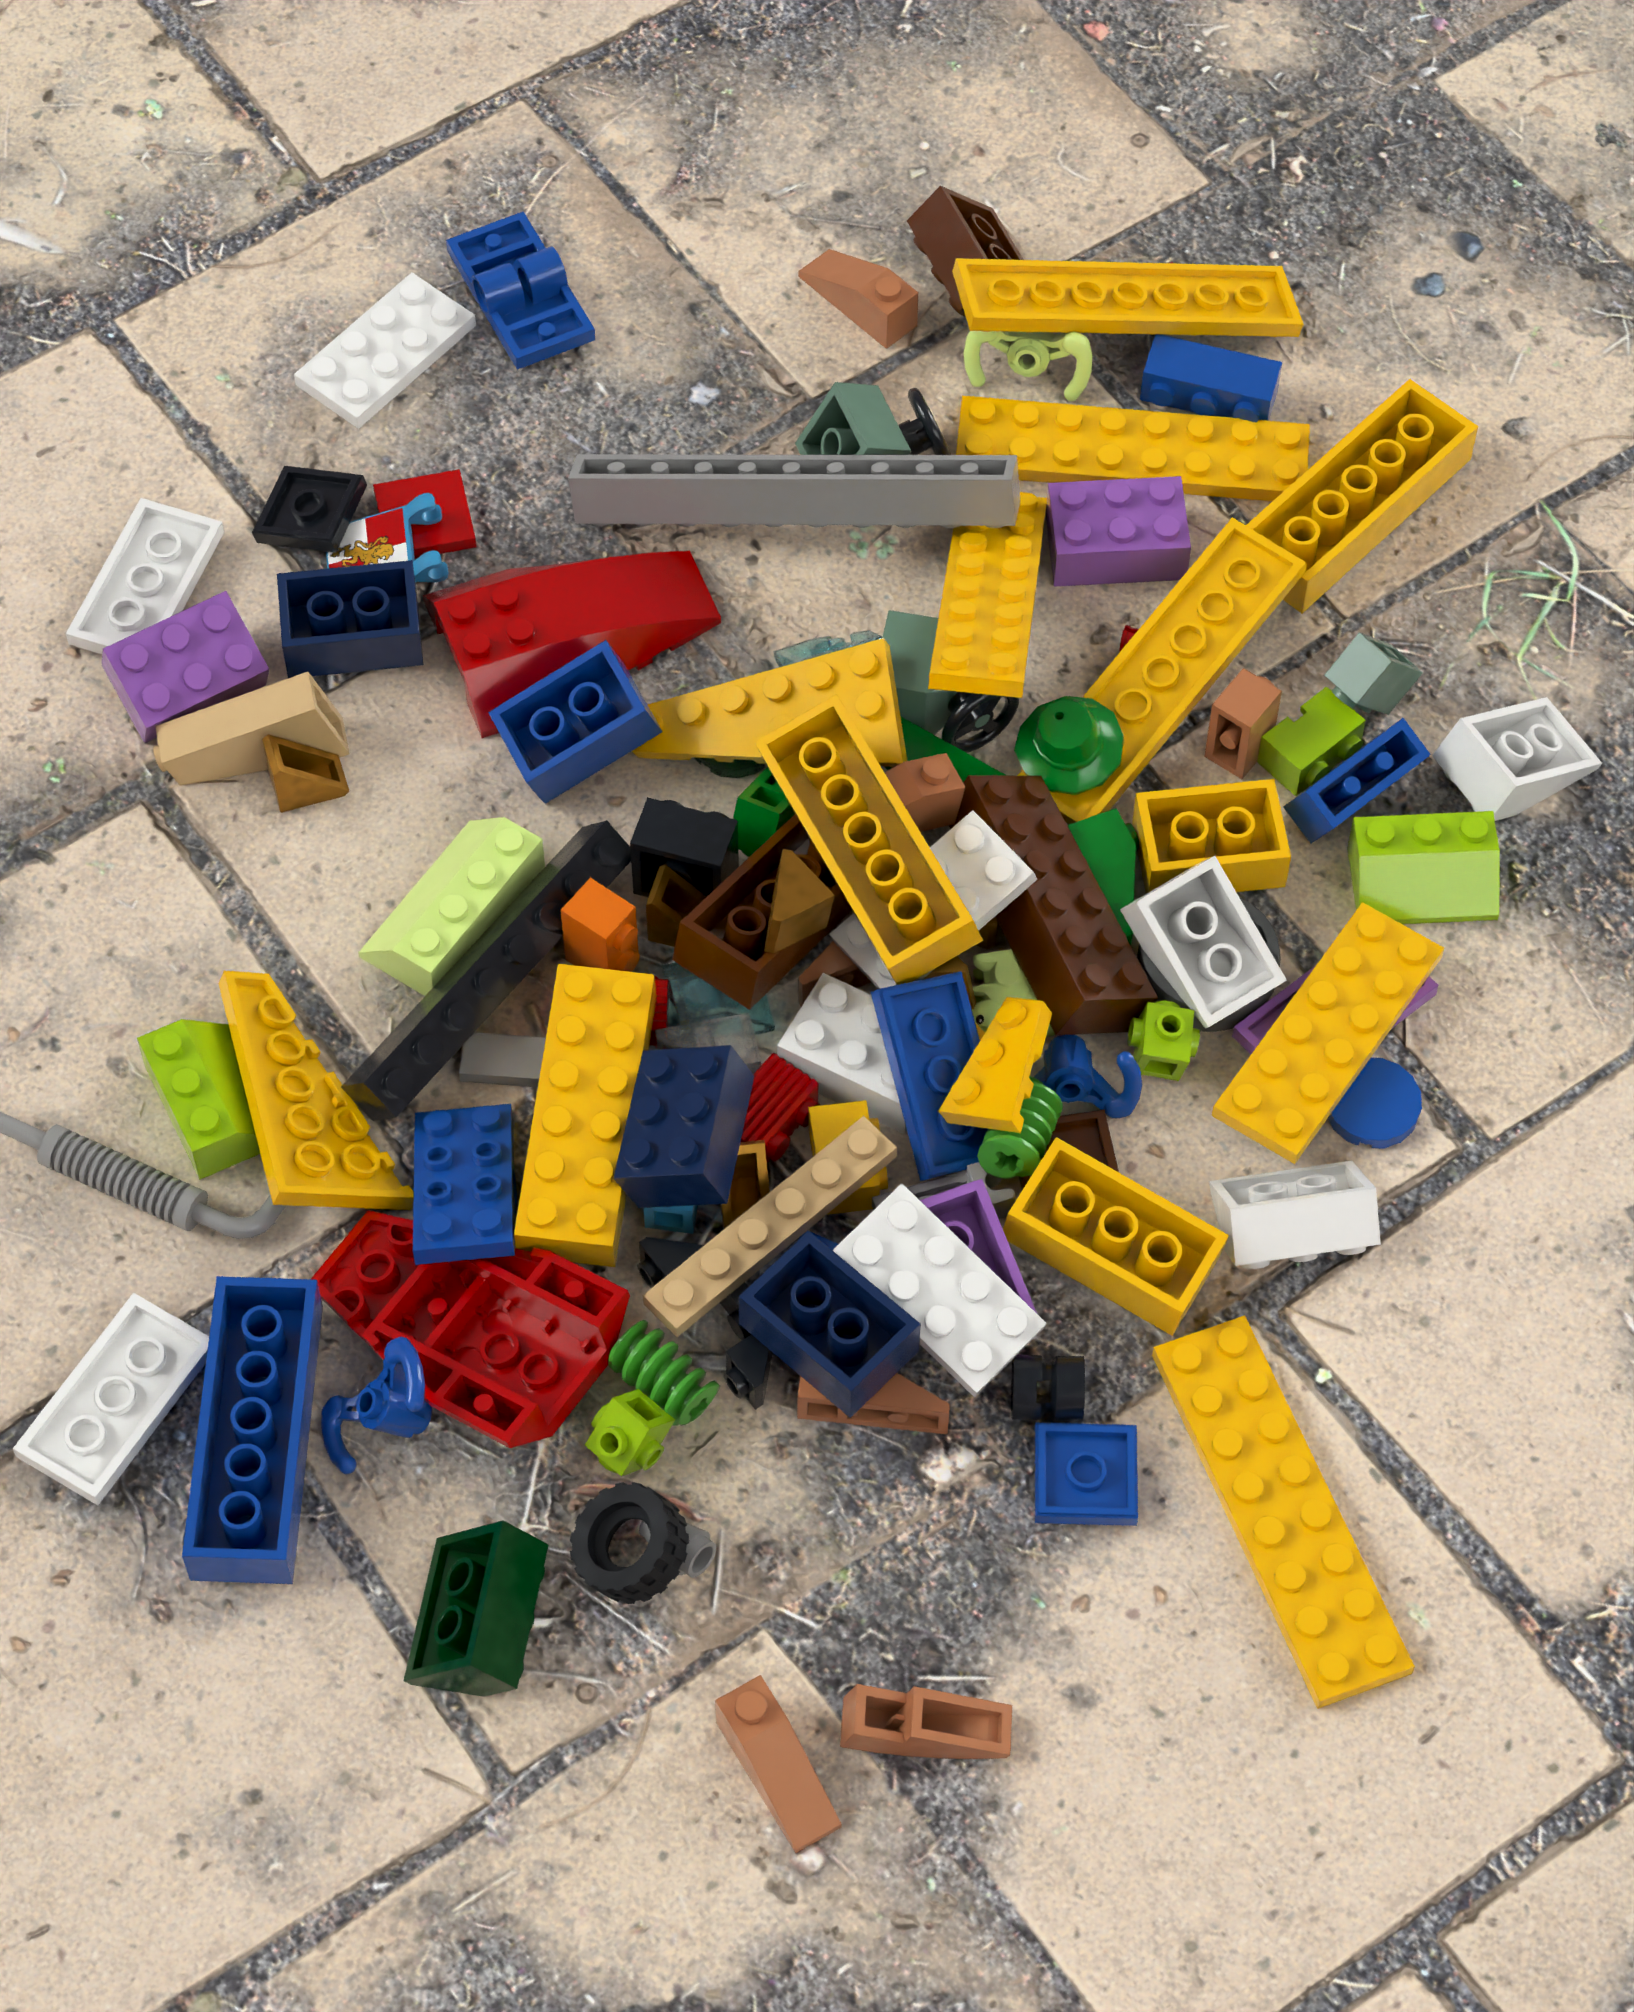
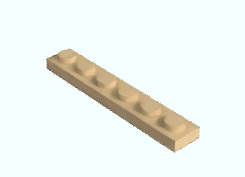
(769, 1226)

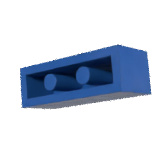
(1209, 380)
(1357, 781)

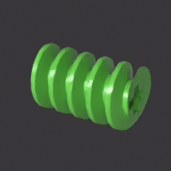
(1019, 1154)
(658, 1376)

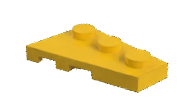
(999, 1069)

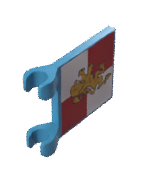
(389, 538)

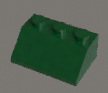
(477, 1610)

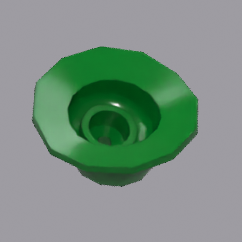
(1070, 744)

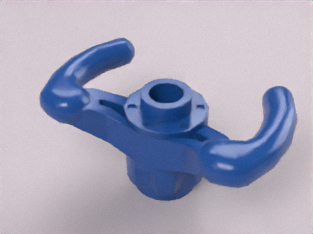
(1073, 1078)
(388, 1404)

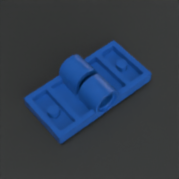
(521, 289)
(464, 1184)

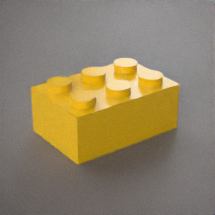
(1230, 821)

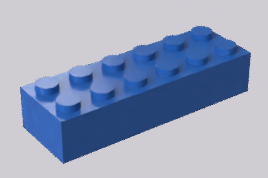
(253, 1431)

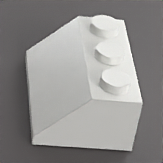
(1296, 1214)

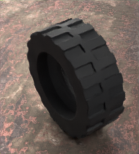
(659, 1561)

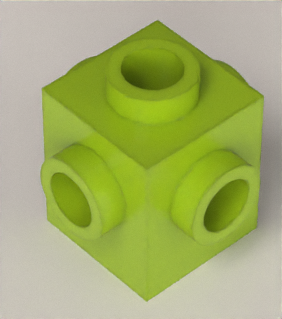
(1163, 1039)
(629, 1433)

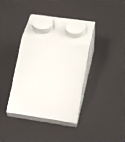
(1514, 757)
(1204, 942)

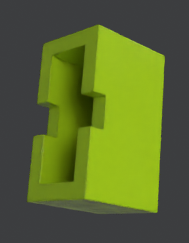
(1313, 744)

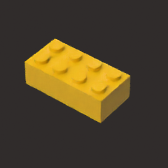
(1114, 1236)

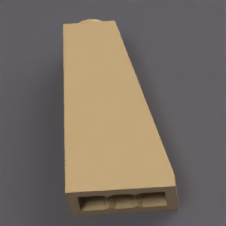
(229, 735)

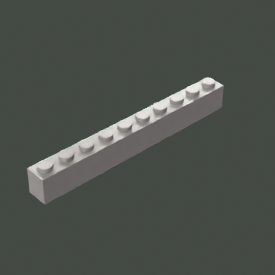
(795, 490)

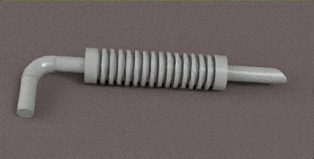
(134, 1181)

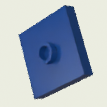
(1086, 1474)

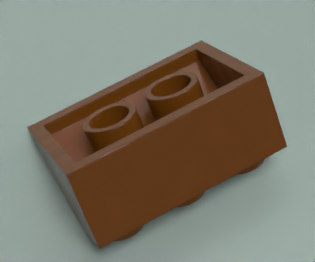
(958, 227)

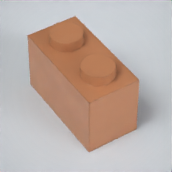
(1239, 720)

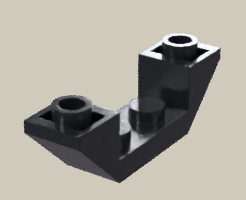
(748, 1360)

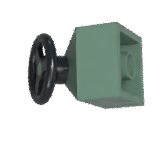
(859, 422)
(958, 713)

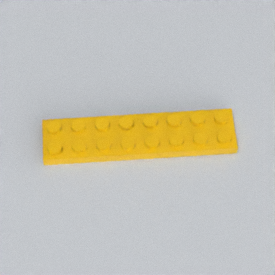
(1126, 298)
(1106, 443)
(989, 605)
(1185, 651)
(1282, 1512)

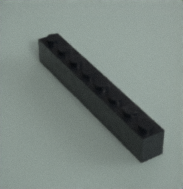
(483, 975)

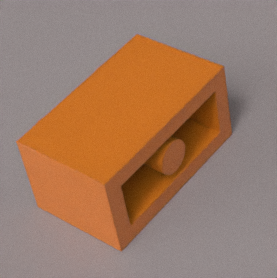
(600, 929)

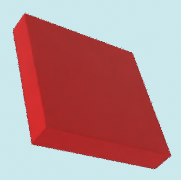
(455, 528)

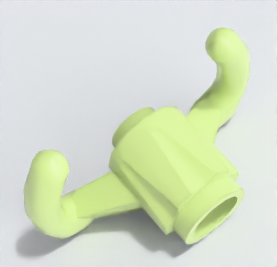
(1030, 355)

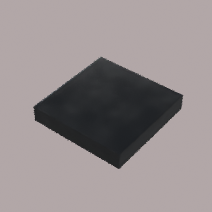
(309, 509)

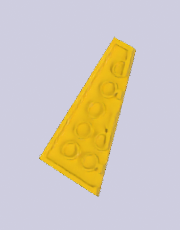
(733, 715)
(303, 1120)

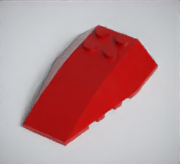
(537, 618)
(497, 1337)

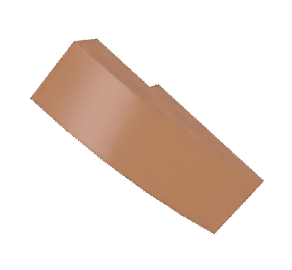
(925, 1724)

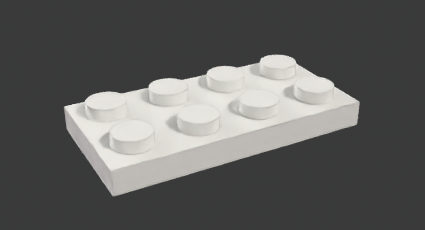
(384, 350)
(145, 574)
(982, 873)
(963, 1307)
(114, 1399)

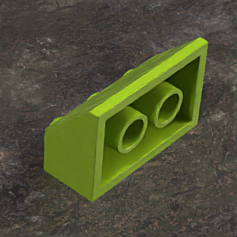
(1427, 866)
(202, 1092)

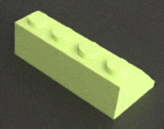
(455, 902)

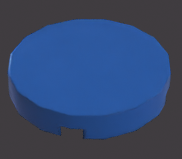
(1378, 1106)

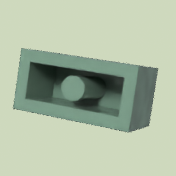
(1372, 675)

